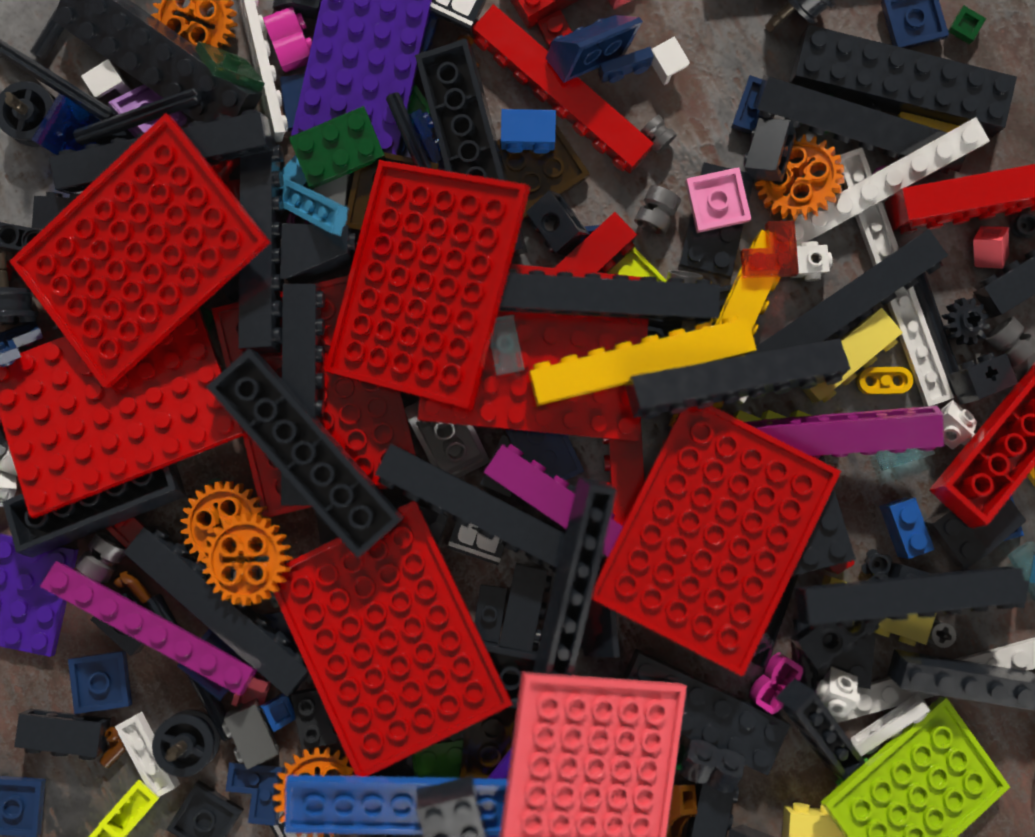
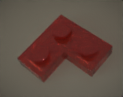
(778, 258)

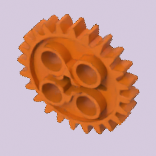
(198, 9)
(819, 188)
(199, 529)
(246, 586)
(308, 764)

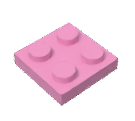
(718, 200)

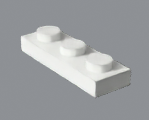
(890, 725)
(137, 739)

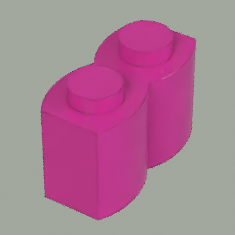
(288, 38)
(776, 677)

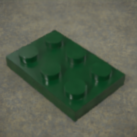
(337, 147)

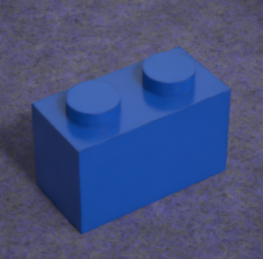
(528, 130)
(906, 527)

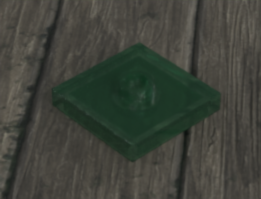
(229, 66)

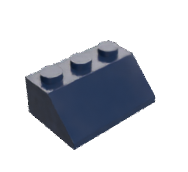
(592, 45)

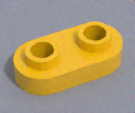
(883, 380)

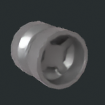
(658, 133)

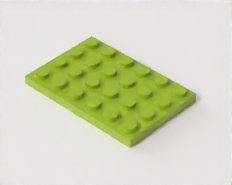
(920, 783)

